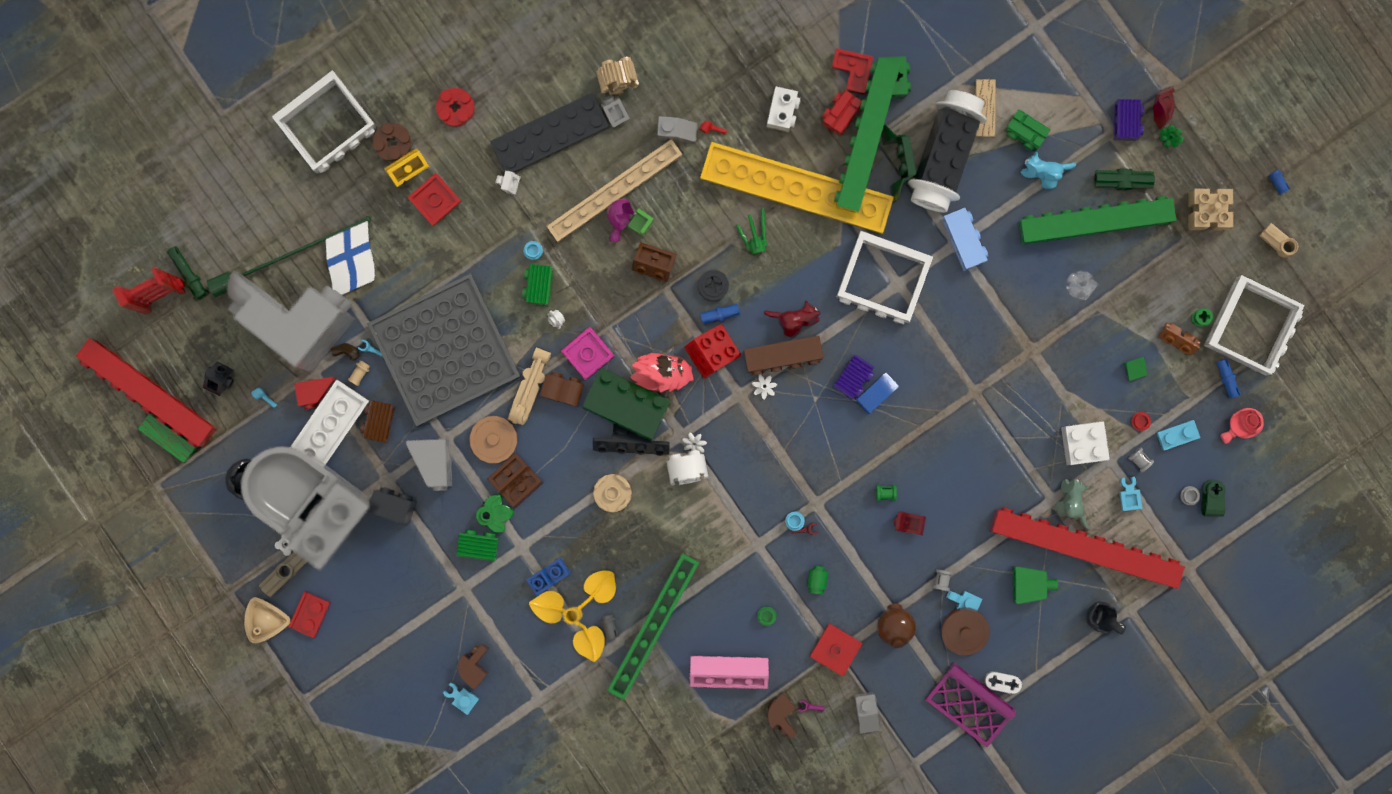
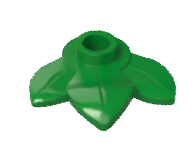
(497, 513)

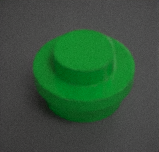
(766, 616)

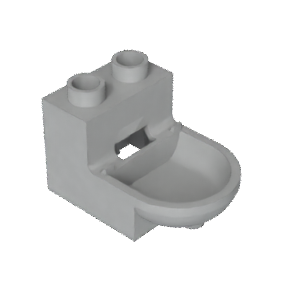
(298, 335)
(280, 487)

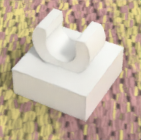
(509, 182)

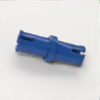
(720, 313)
(1228, 378)

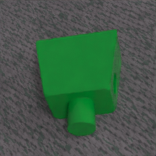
(1031, 585)

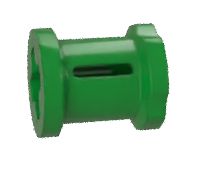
(1204, 313)
(886, 493)

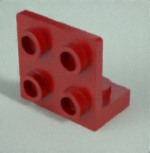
(712, 350)

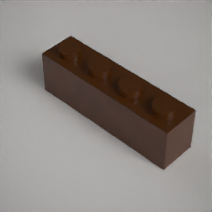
(783, 354)

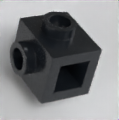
(218, 378)

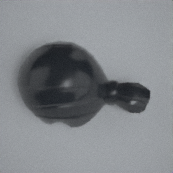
(1103, 618)

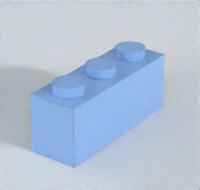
(965, 239)

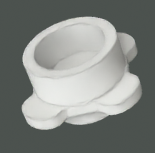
(556, 318)
(281, 545)

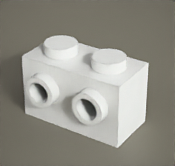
(782, 109)

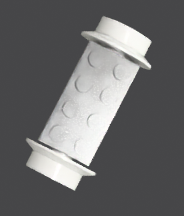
(947, 150)

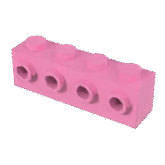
(729, 672)

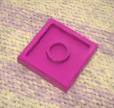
(587, 353)

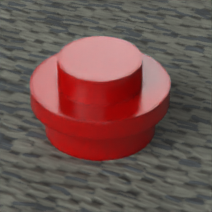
(1141, 421)

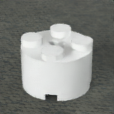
(687, 468)

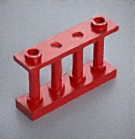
(141, 296)

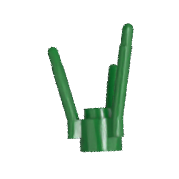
(756, 244)

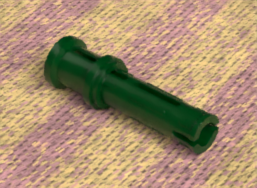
(191, 280)

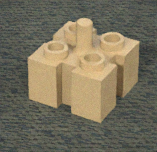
(1210, 209)

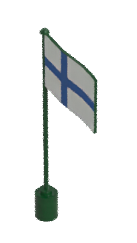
(347, 259)

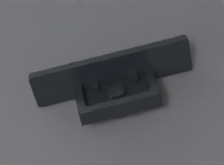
(629, 442)

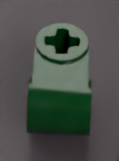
(1213, 501)

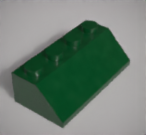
(626, 404)

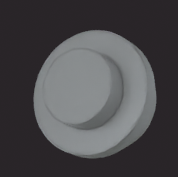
(1190, 495)

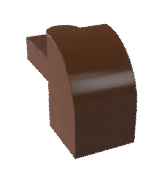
(469, 668)
(778, 711)

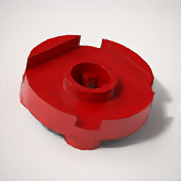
(448, 98)

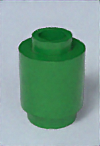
(817, 580)

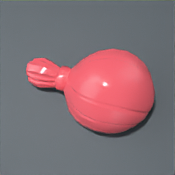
(1244, 424)

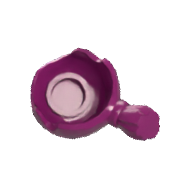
(618, 216)

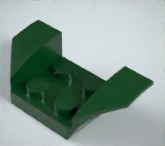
(905, 153)

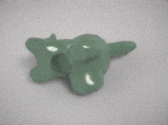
(1072, 504)

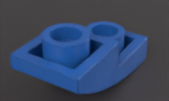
(877, 393)
(548, 576)

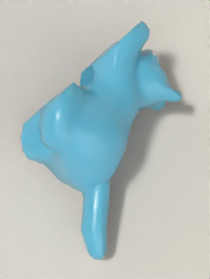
(1047, 171)

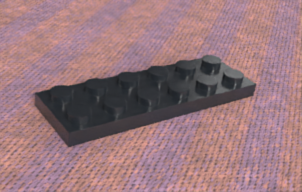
(550, 134)

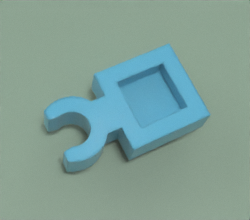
(1130, 498)
(463, 700)

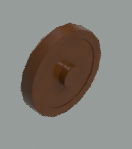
(965, 631)

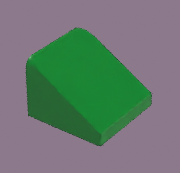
(1135, 368)

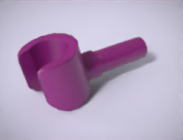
(810, 707)

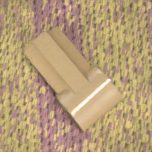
(1277, 239)

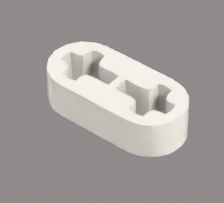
(1003, 677)

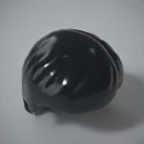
(234, 477)

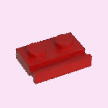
(309, 614)

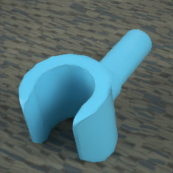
(369, 348)
(260, 393)

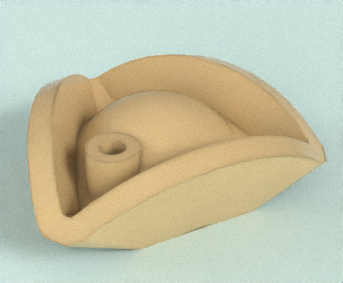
(263, 620)

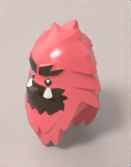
(661, 372)

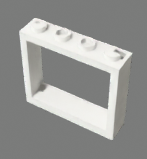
(306, 99)
(893, 248)
(1225, 313)

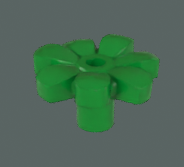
(1171, 136)

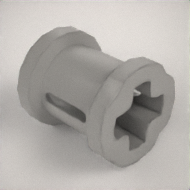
(1141, 460)
(942, 580)

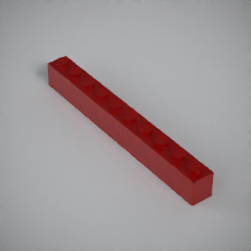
(1088, 549)

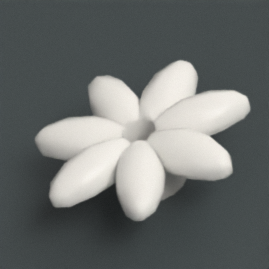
(759, 385)
(694, 443)

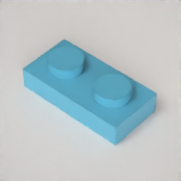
(1178, 435)

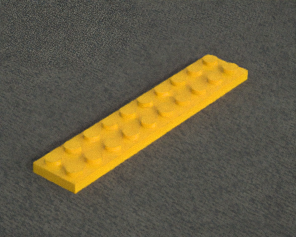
(791, 186)

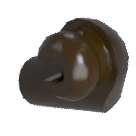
(346, 349)

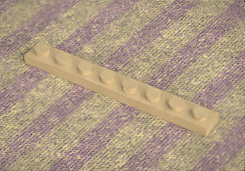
(614, 190)

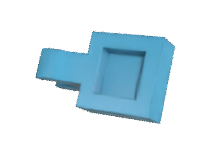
(965, 600)

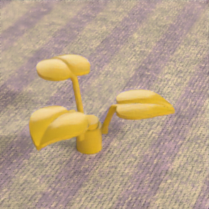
(549, 608)

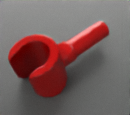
(706, 126)

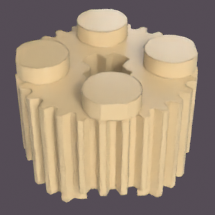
(617, 76)

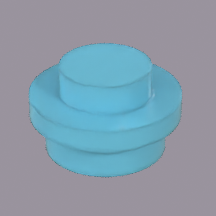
(533, 250)
(795, 521)

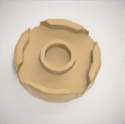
(612, 493)

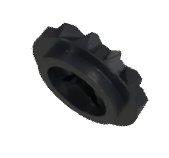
(718, 277)

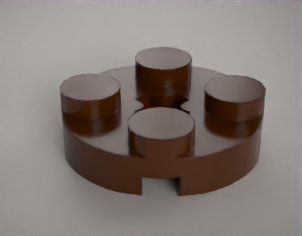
(389, 131)

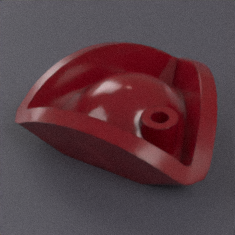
(1163, 106)

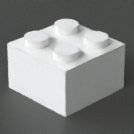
(1085, 443)

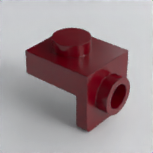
(909, 523)

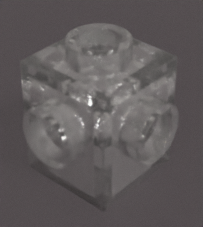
(1087, 285)

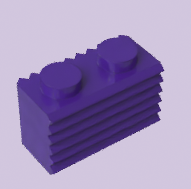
(1128, 119)
(853, 377)

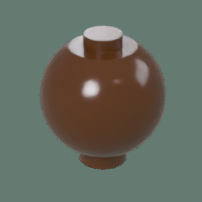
(896, 626)

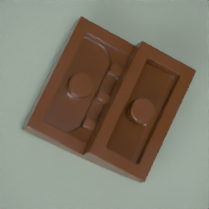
(515, 480)

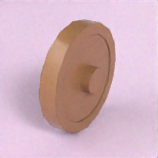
(493, 439)

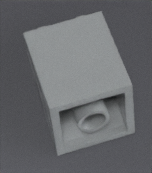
(433, 462)

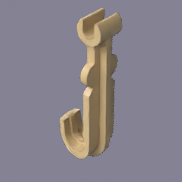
(529, 388)

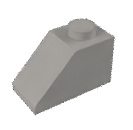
(676, 129)
(866, 712)

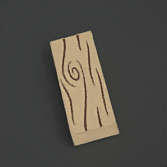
(986, 91)

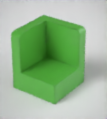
(641, 222)

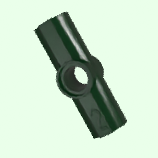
(1124, 179)

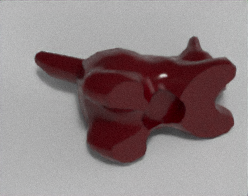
(793, 320)

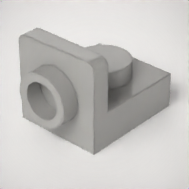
(614, 110)

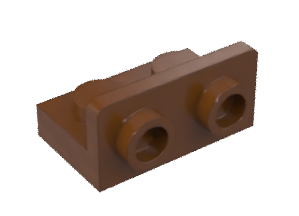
(653, 262)

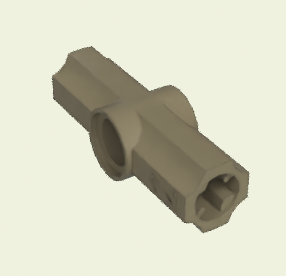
(278, 579)

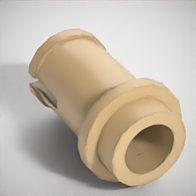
(359, 372)

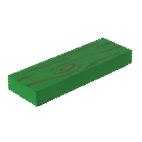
(166, 438)

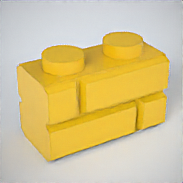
(406, 167)

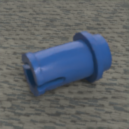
(1279, 182)

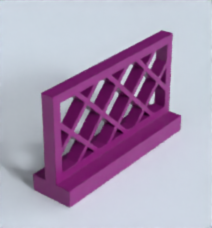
(982, 692)

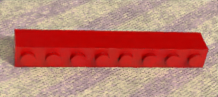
(146, 392)

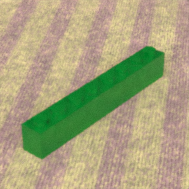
(868, 134)
(1097, 221)
(653, 626)

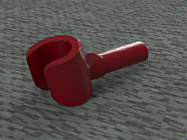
(806, 529)

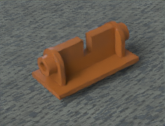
(1187, 343)

